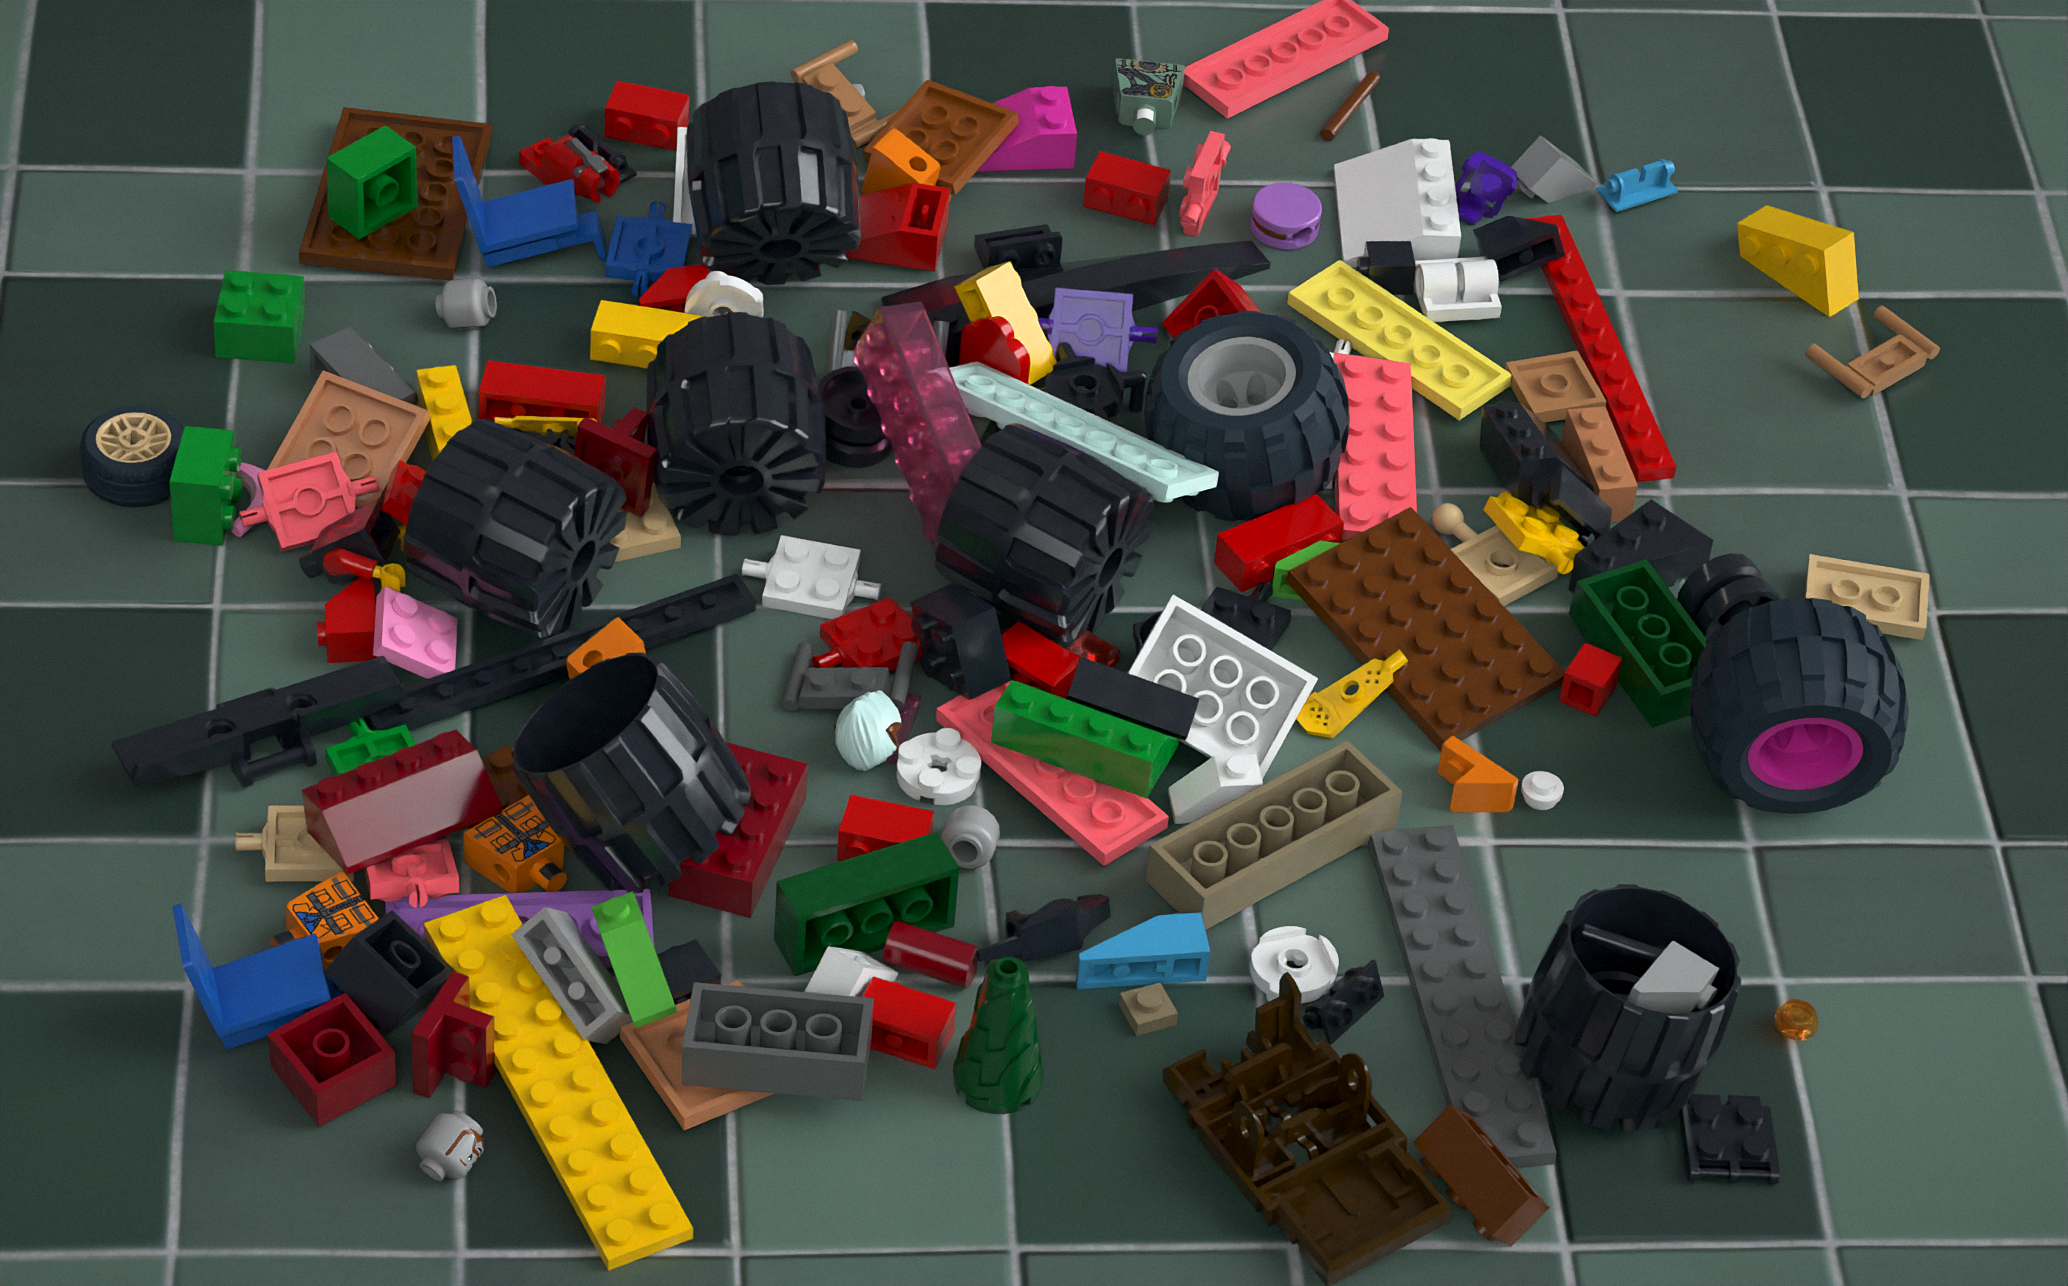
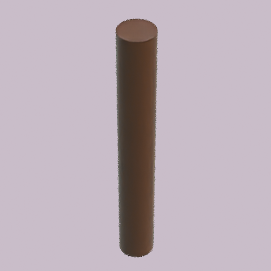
(1350, 105)

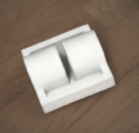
(1457, 289)

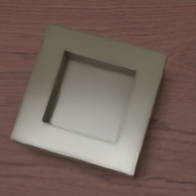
(1148, 1009)

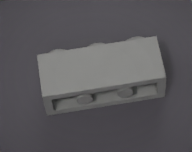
(574, 974)

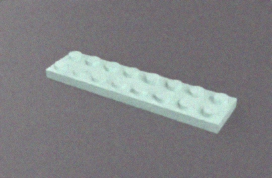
(1011, 401)

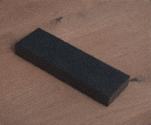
(1132, 698)

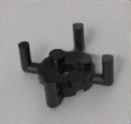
(1103, 384)

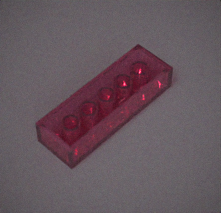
(917, 406)

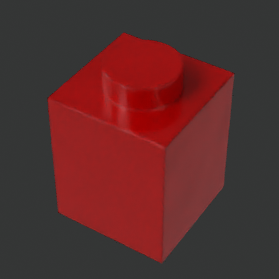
(1590, 679)

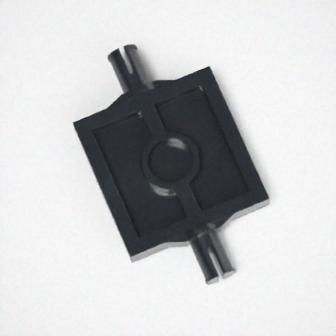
(1250, 614)

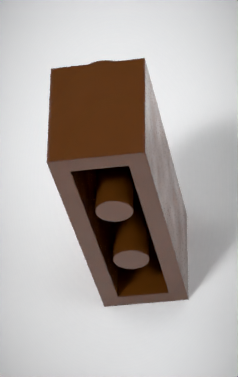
(1479, 1176)

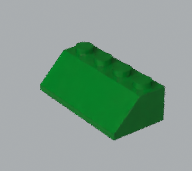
(1081, 739)

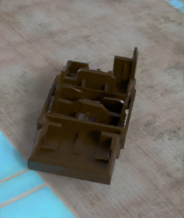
(1360, 1187)

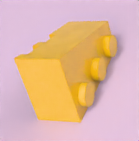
(1802, 256)

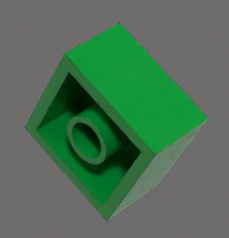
(372, 182)
(259, 316)
(205, 486)

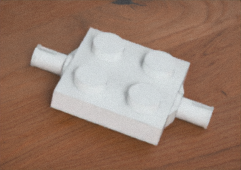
(811, 578)

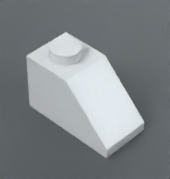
(1213, 786)
(847, 973)

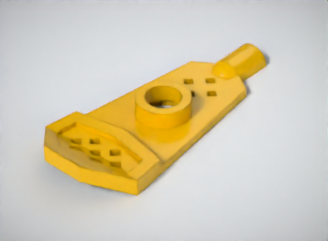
(541, 424)
(1343, 708)

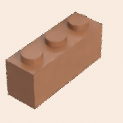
(1598, 453)

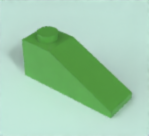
(634, 959)

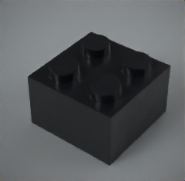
(960, 641)
(389, 972)

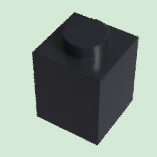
(1389, 265)

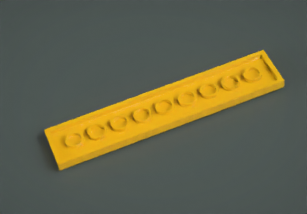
(562, 1090)

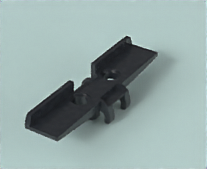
(326, 702)

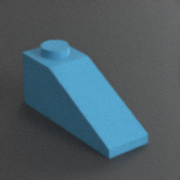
(1156, 951)

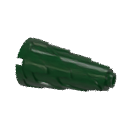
(1000, 1051)

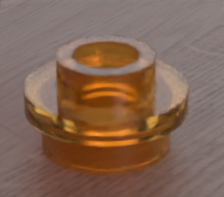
(1796, 1020)

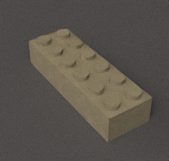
(1273, 835)

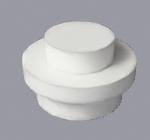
(1542, 790)

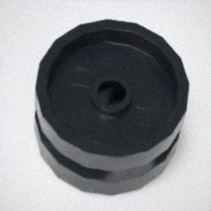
(852, 420)
(1723, 590)

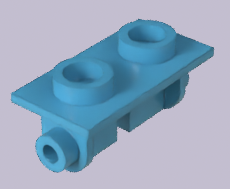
(1633, 188)

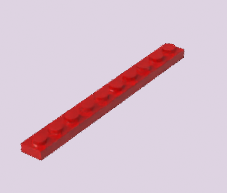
(1606, 361)

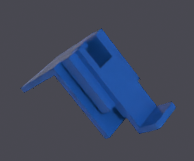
(524, 221)
(257, 991)

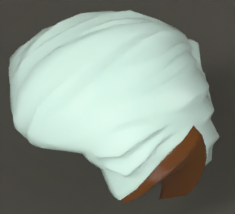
(867, 730)

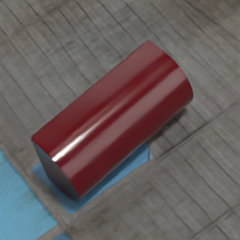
(931, 954)

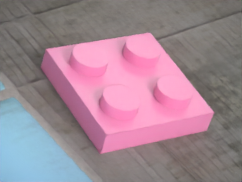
(414, 634)

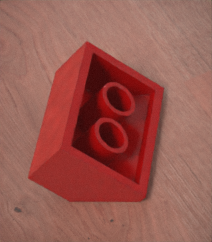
(1212, 297)

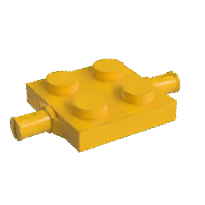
(1535, 530)

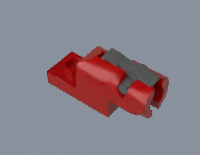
(568, 160)

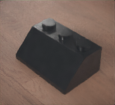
(1522, 447)

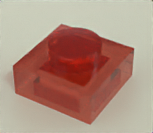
(1095, 649)

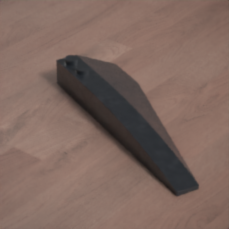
(1148, 276)

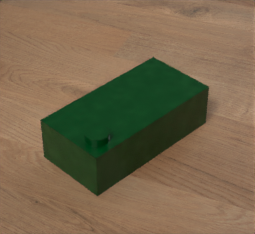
(1643, 623)
(862, 897)

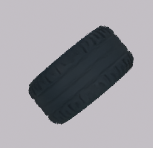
(130, 455)

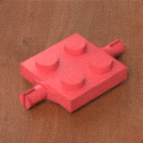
(1203, 182)
(305, 499)
(415, 874)

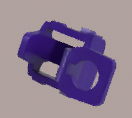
(1490, 183)

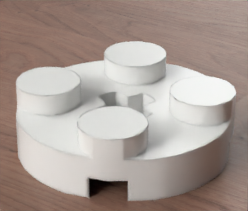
(723, 291)
(941, 749)
(1292, 944)

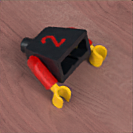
(357, 548)

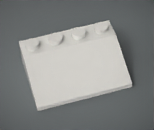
(1399, 196)
(1243, 688)

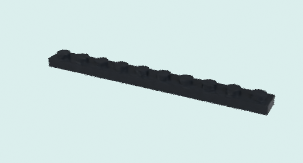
(546, 659)

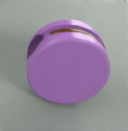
(1285, 216)

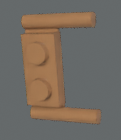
(826, 77)
(1883, 364)

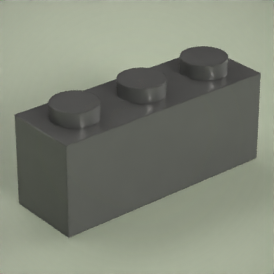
(355, 360)

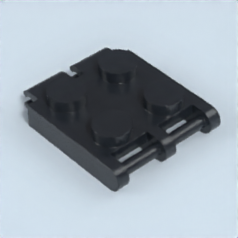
(1728, 1137)

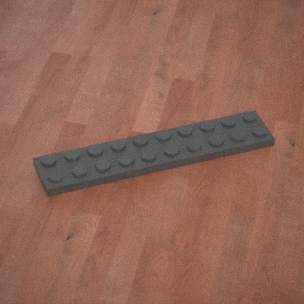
(1460, 989)

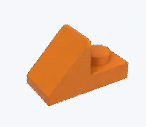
(1476, 779)

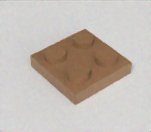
(1554, 384)

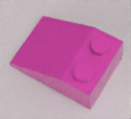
(1044, 132)

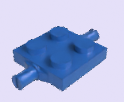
(647, 247)

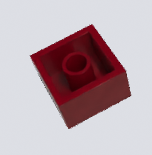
(332, 1059)

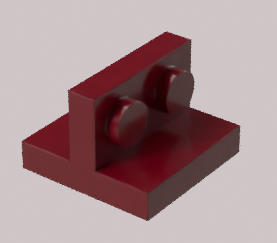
(621, 455)
(452, 1040)

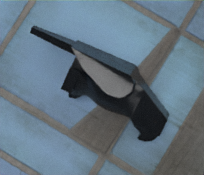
(1050, 930)

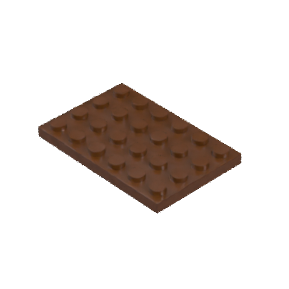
(424, 239)
(1414, 595)

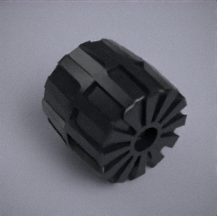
(773, 182)
(735, 423)
(514, 528)
(1043, 532)
(630, 772)
(1597, 1044)

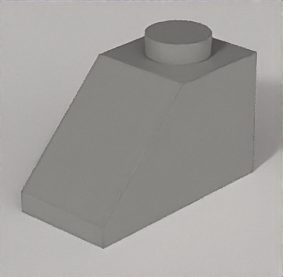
(1550, 173)
(1676, 983)

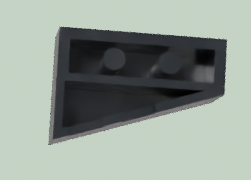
(1650, 534)

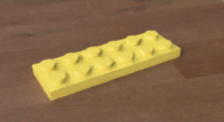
(1389, 329)

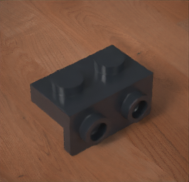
(1020, 246)

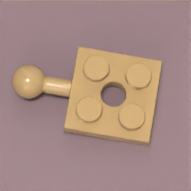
(1480, 551)

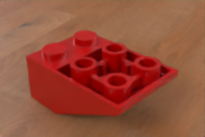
(903, 226)

